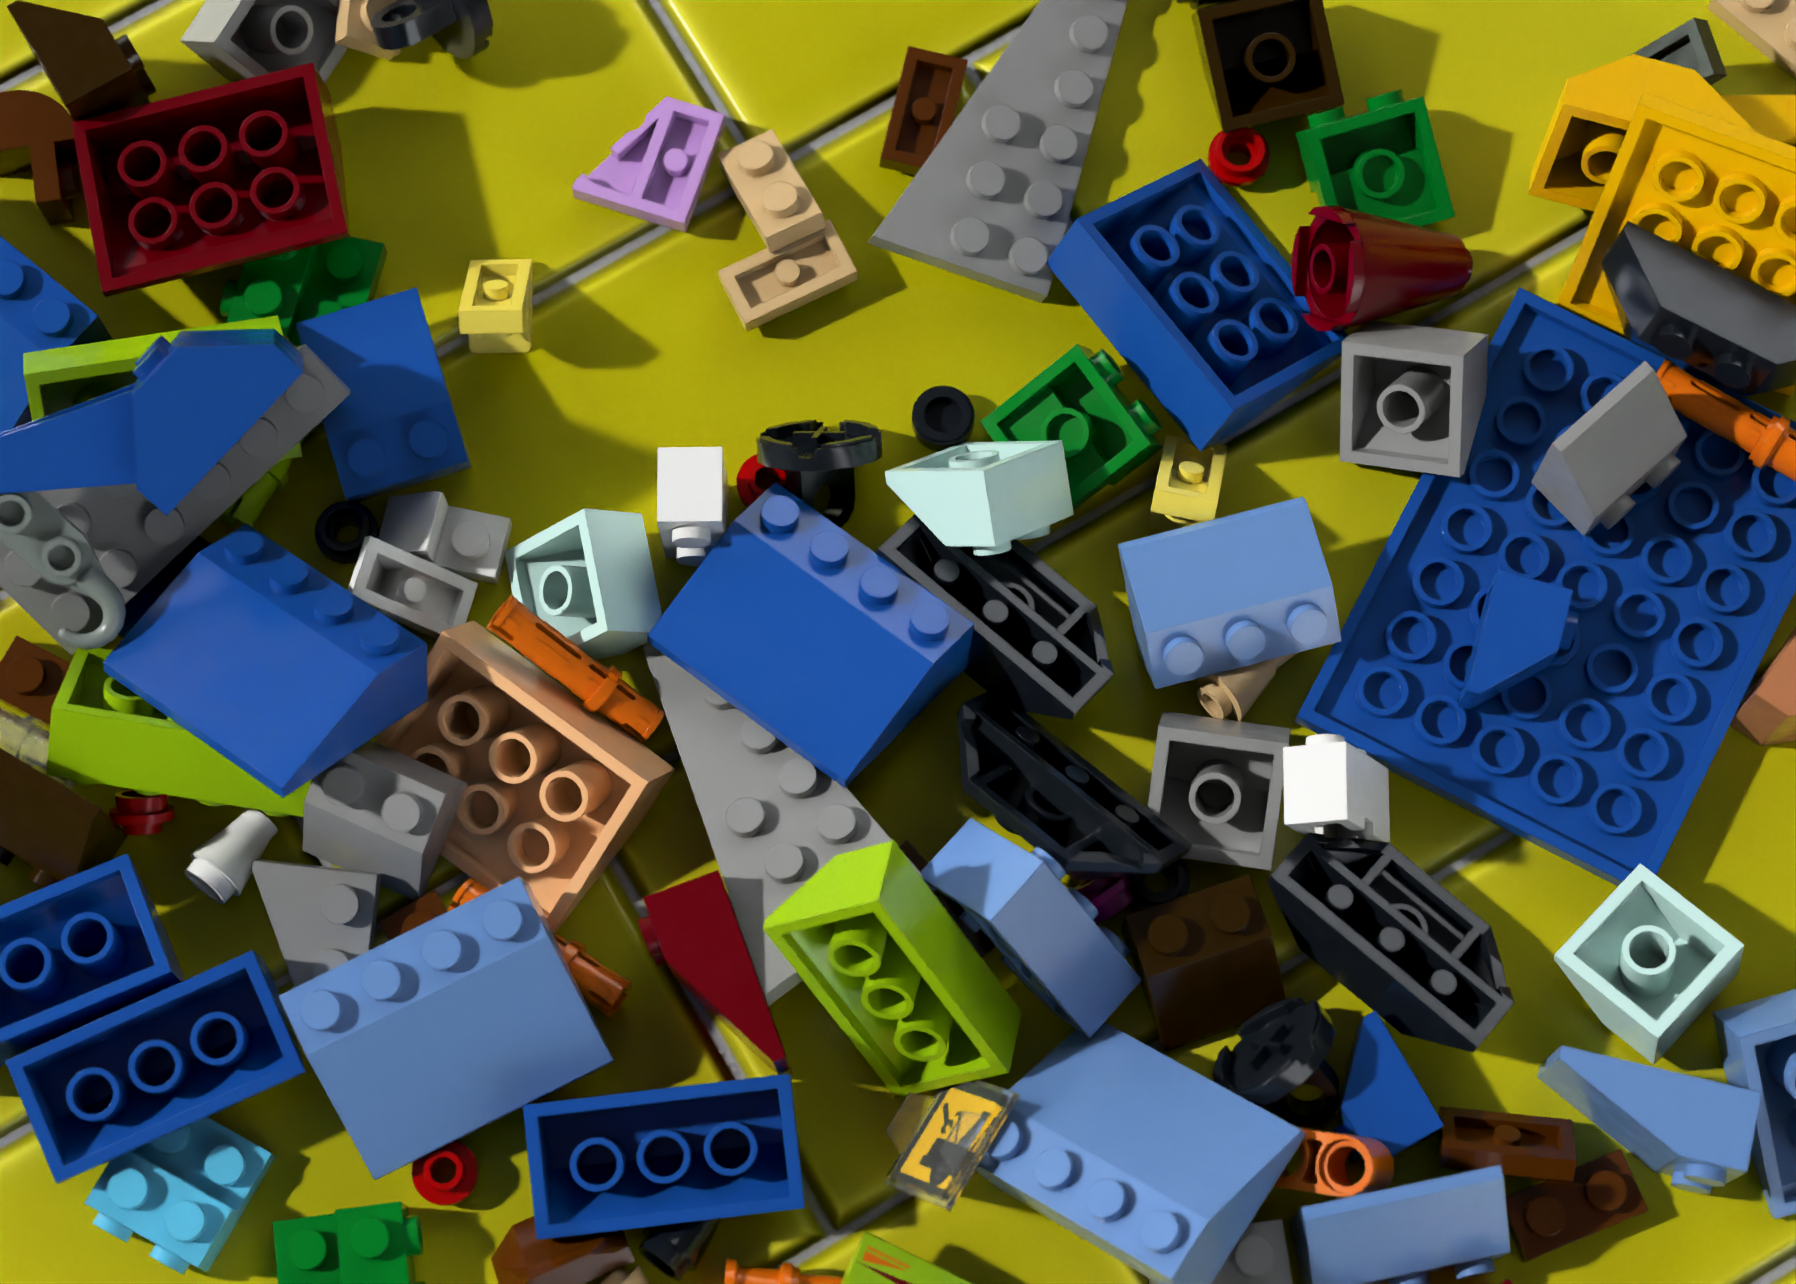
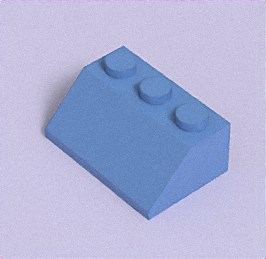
(1229, 593)
(1405, 1232)

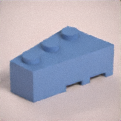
(1035, 924)

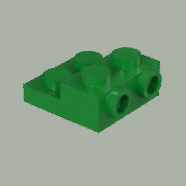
(1377, 160)
(305, 283)
(1086, 409)
(350, 1246)

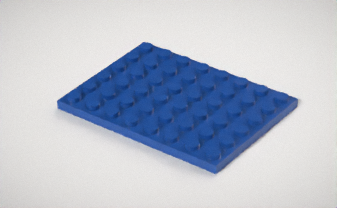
(1667, 636)

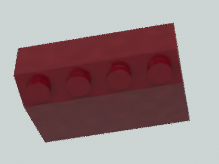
(212, 178)

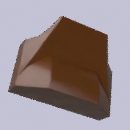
(560, 1259)

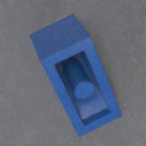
(1516, 635)
(1382, 1094)

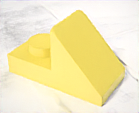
(497, 306)
(1186, 484)

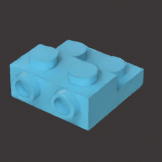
(181, 1192)

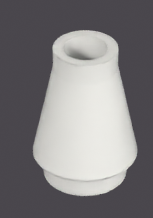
(226, 860)

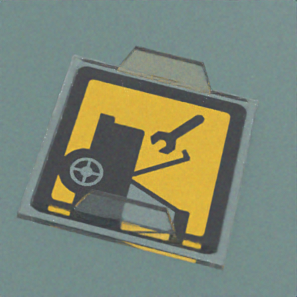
(945, 1139)

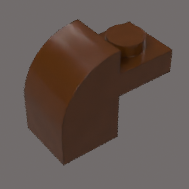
(40, 139)

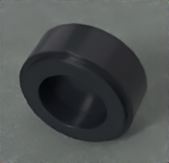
(942, 418)

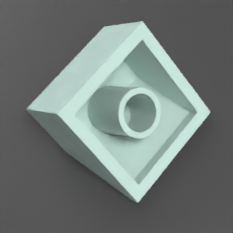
(987, 492)
(590, 580)
(1649, 962)

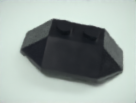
(1701, 314)
(1031, 627)
(1057, 796)
(1394, 938)

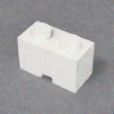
(691, 501)
(1335, 790)

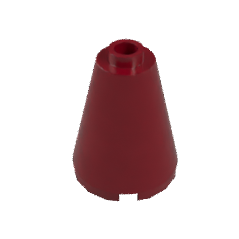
(1372, 267)

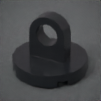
(454, 24)
(821, 458)
(1277, 1054)

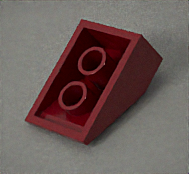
(704, 947)

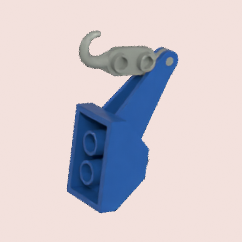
(157, 433)

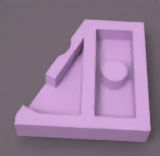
(658, 166)

